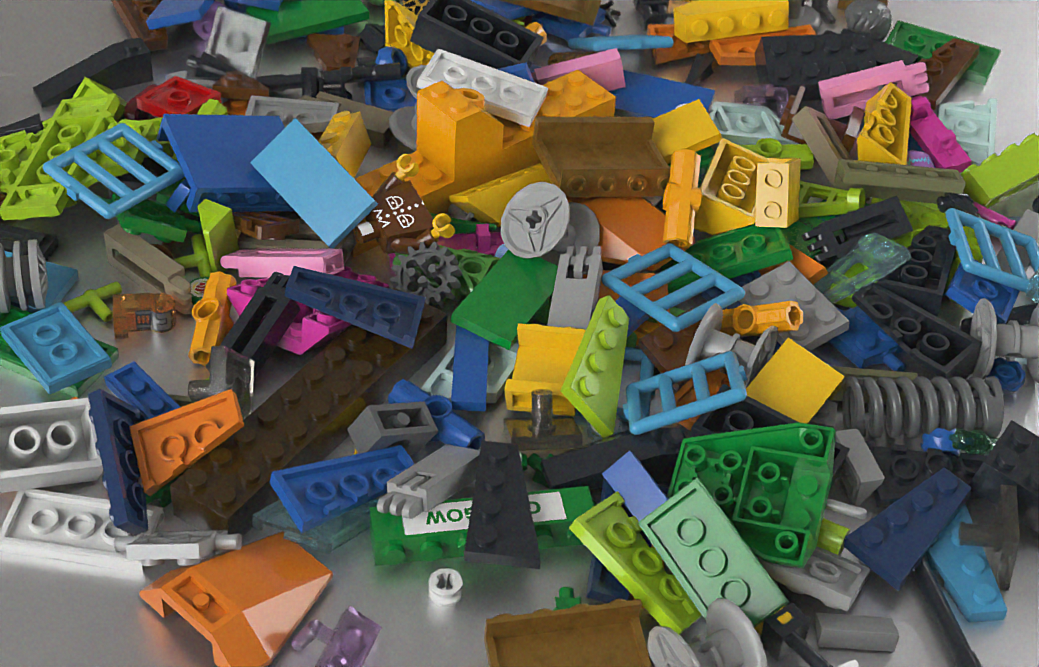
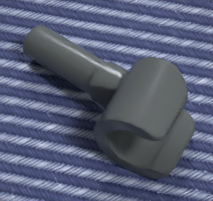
(821, 6)

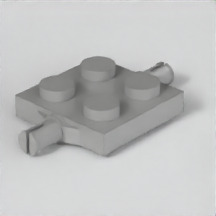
(184, 546)

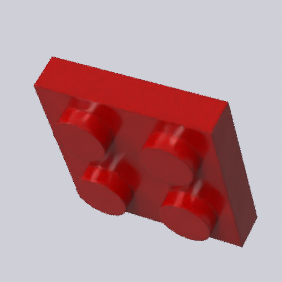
(176, 97)

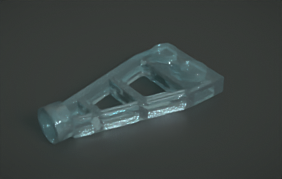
(873, 251)

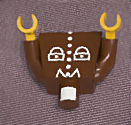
(401, 215)

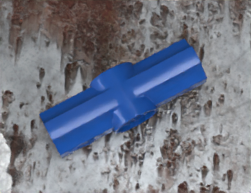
(450, 426)

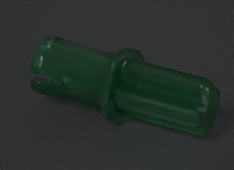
(972, 441)

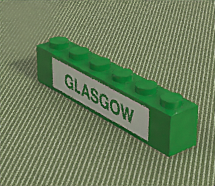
(444, 528)

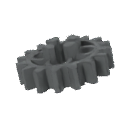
(444, 274)

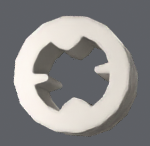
(445, 597)

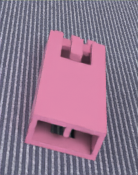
(601, 67)
(855, 89)
(265, 261)

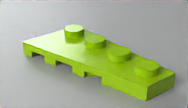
(598, 366)
(624, 552)

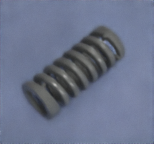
(986, 416)

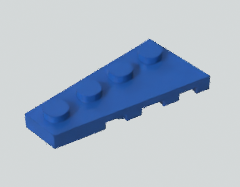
(335, 486)

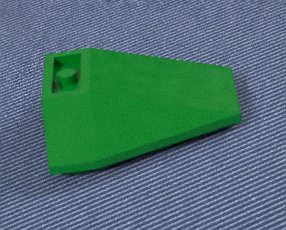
(767, 484)

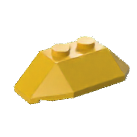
(490, 199)

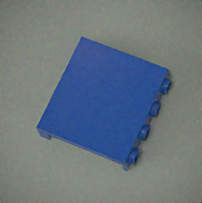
(217, 159)

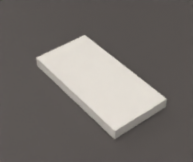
(503, 93)
(68, 529)

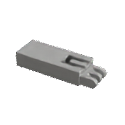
(573, 296)
(430, 481)

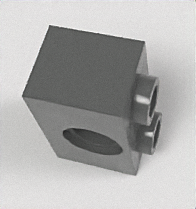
(392, 426)

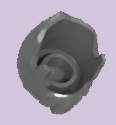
(869, 17)

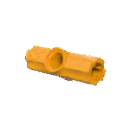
(682, 198)
(211, 317)
(754, 320)

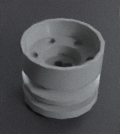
(23, 277)

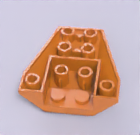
(627, 227)
(244, 598)

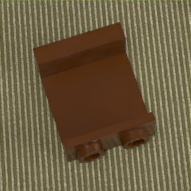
(846, 133)

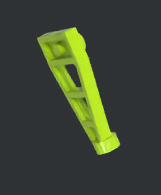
(838, 200)

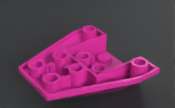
(310, 327)

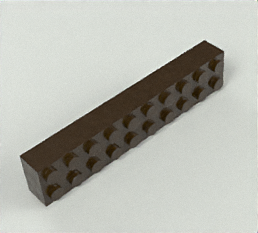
(300, 423)

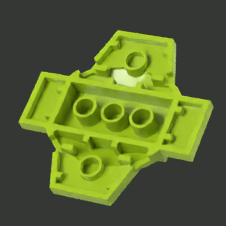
(22, 156)

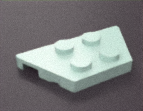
(746, 123)
(972, 126)
(500, 368)

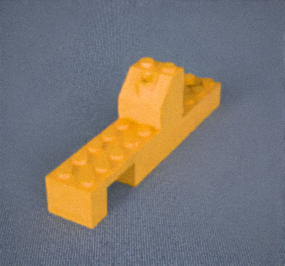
(469, 147)

